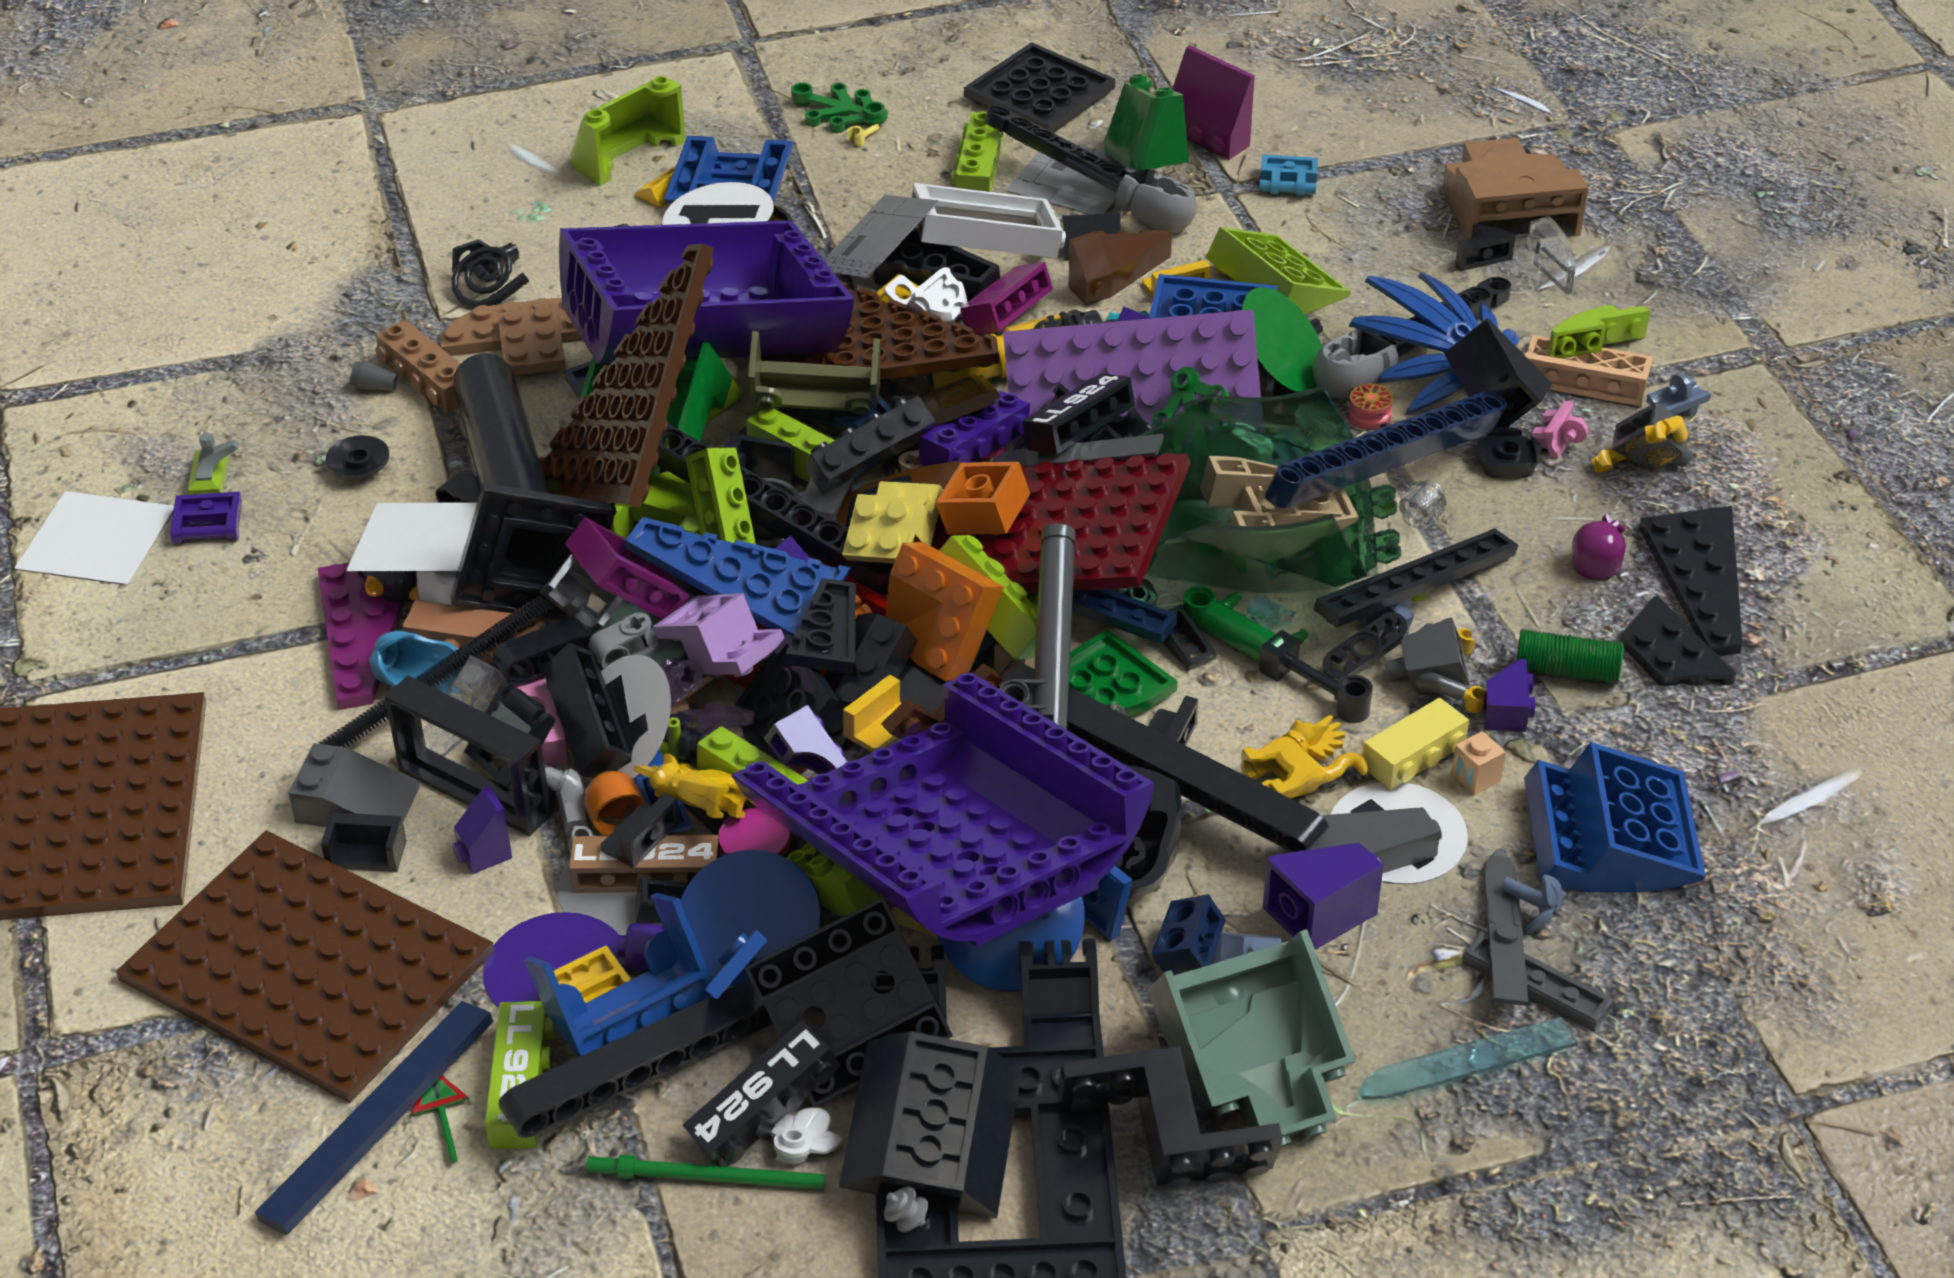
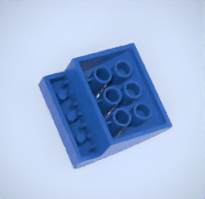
(1613, 823)

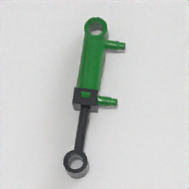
(1274, 652)

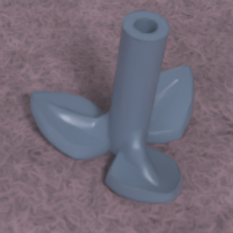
(1547, 902)

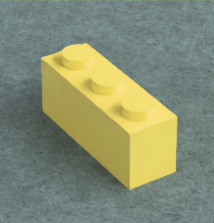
(1415, 743)

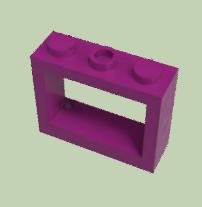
(623, 571)

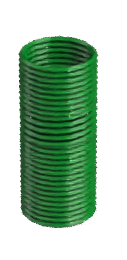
(1581, 656)

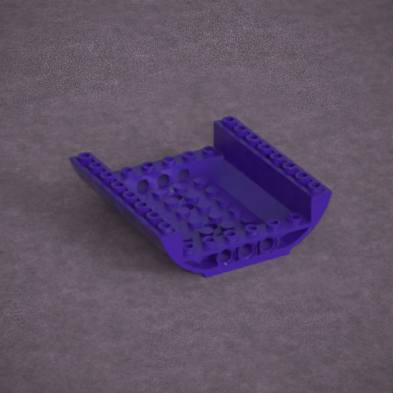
(968, 818)

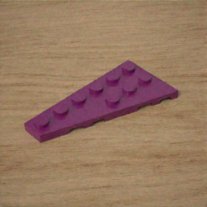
(352, 628)

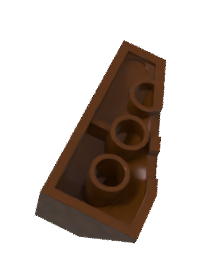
(1110, 262)

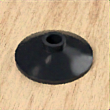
(357, 456)

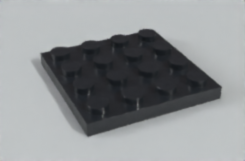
(1040, 86)

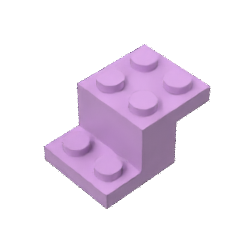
(719, 634)

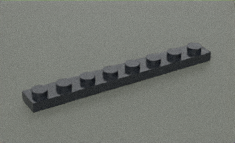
(1414, 577)

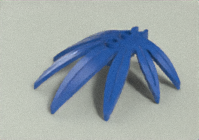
(1447, 330)

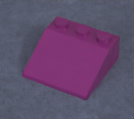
(1215, 102)

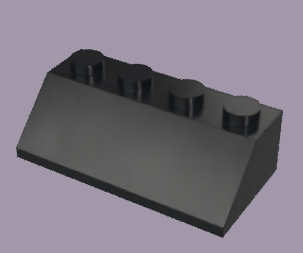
(880, 650)

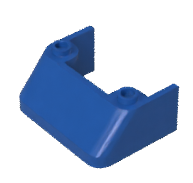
(673, 983)

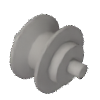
(905, 1209)

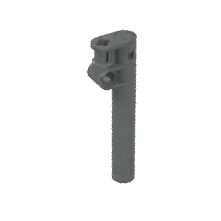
(1050, 685)

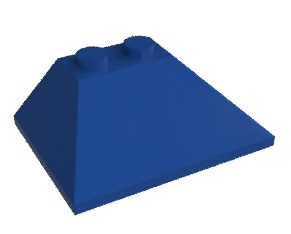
(704, 165)

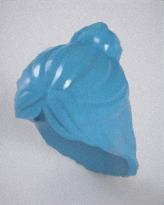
(409, 654)

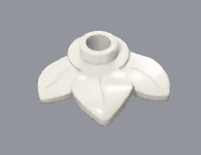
(803, 1135)

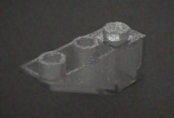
(474, 686)

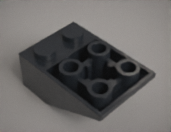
(1493, 363)

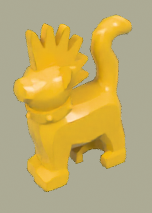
(1291, 759)
(703, 789)

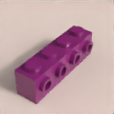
(1006, 298)

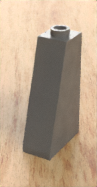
(1394, 835)

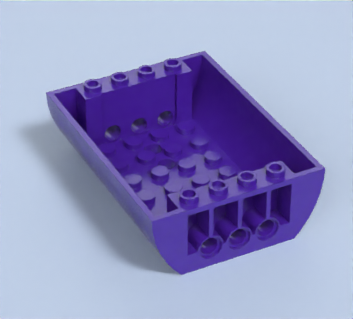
(759, 281)

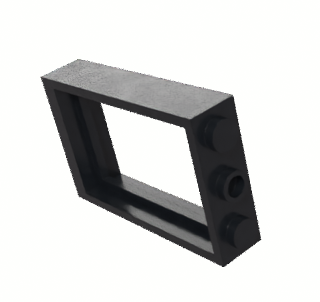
(411, 700)

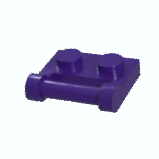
(206, 509)

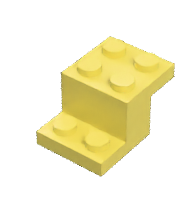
(890, 518)

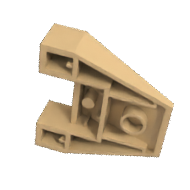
(1243, 485)

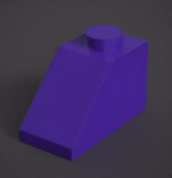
(482, 833)

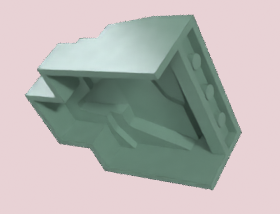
(1258, 1036)

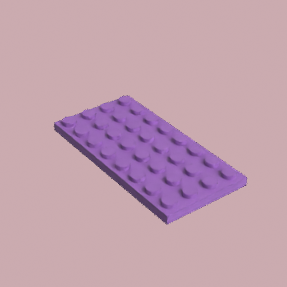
(1146, 350)

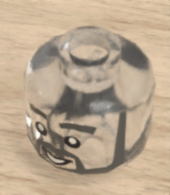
(1422, 504)

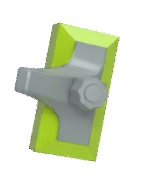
(210, 465)

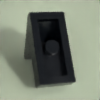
(1485, 247)

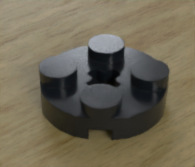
(1520, 461)

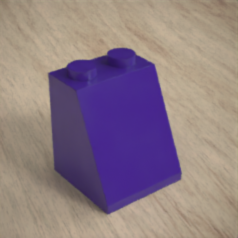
(1323, 890)

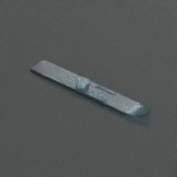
(1467, 1059)

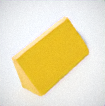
(655, 190)

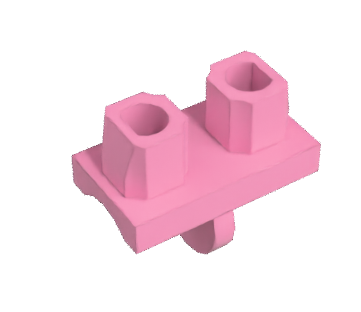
(1560, 429)

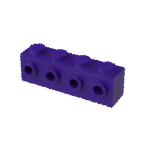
(975, 433)

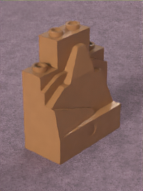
(1506, 183)

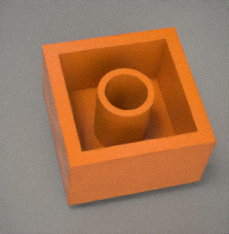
(983, 498)

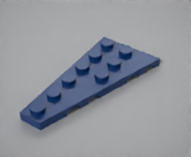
(771, 581)

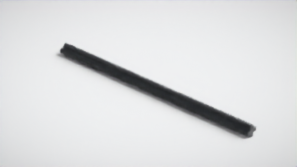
(445, 667)

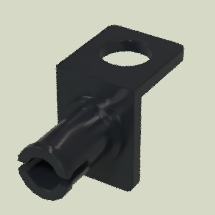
(457, 251)

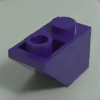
(1508, 699)

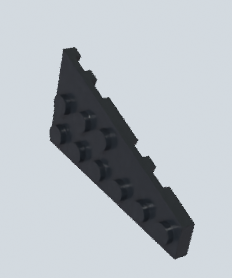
(1701, 568)

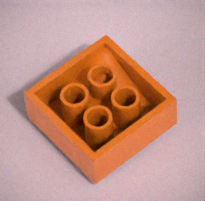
(942, 606)

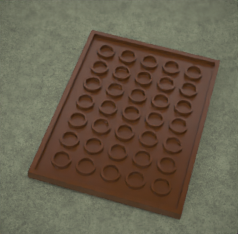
(97, 804)
(306, 964)

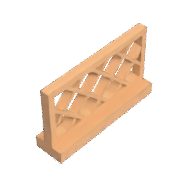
(1597, 379)

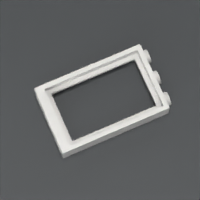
(989, 221)

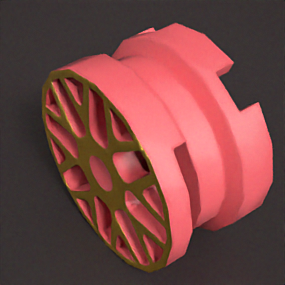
(1370, 408)

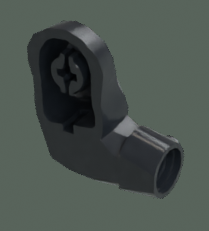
(1158, 837)

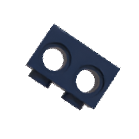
(1188, 935)

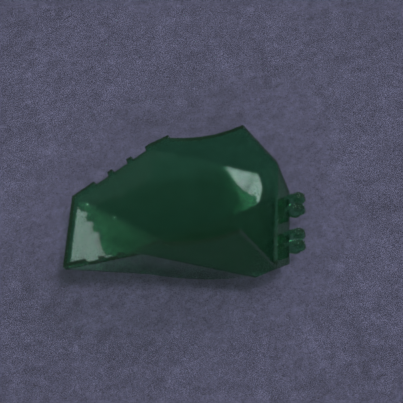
(1285, 558)

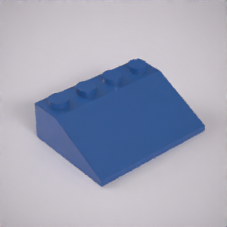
(1194, 296)

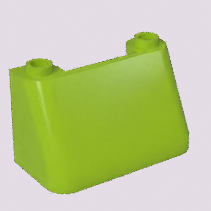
(639, 116)

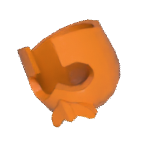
(610, 796)

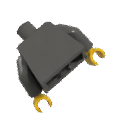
(1437, 663)

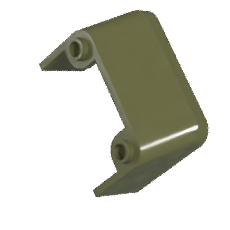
(813, 385)

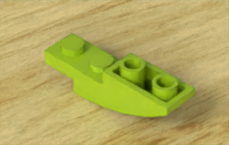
(1595, 327)

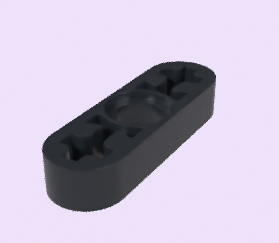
(1378, 626)

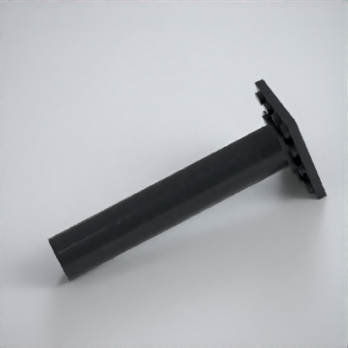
(517, 523)

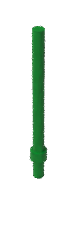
(628, 1167)

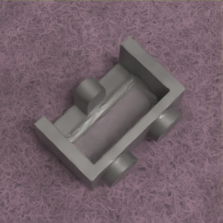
(579, 595)

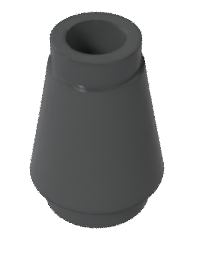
(372, 377)

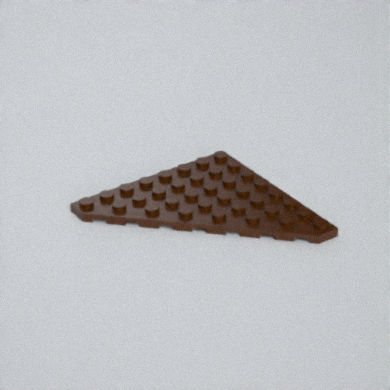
(908, 341)
(619, 425)

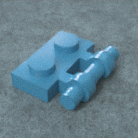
(1280, 170)

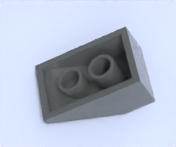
(347, 783)

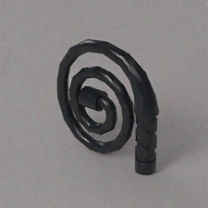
(481, 272)

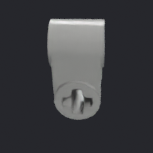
(624, 640)

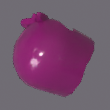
(1599, 548)

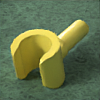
(858, 134)

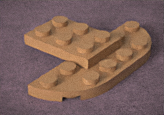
(524, 331)

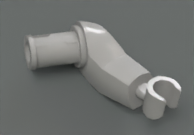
(571, 801)

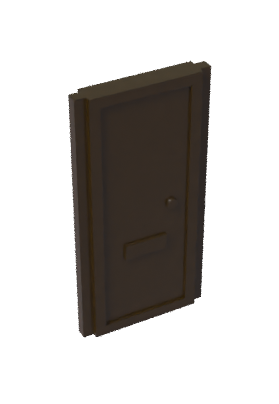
(959, 398)

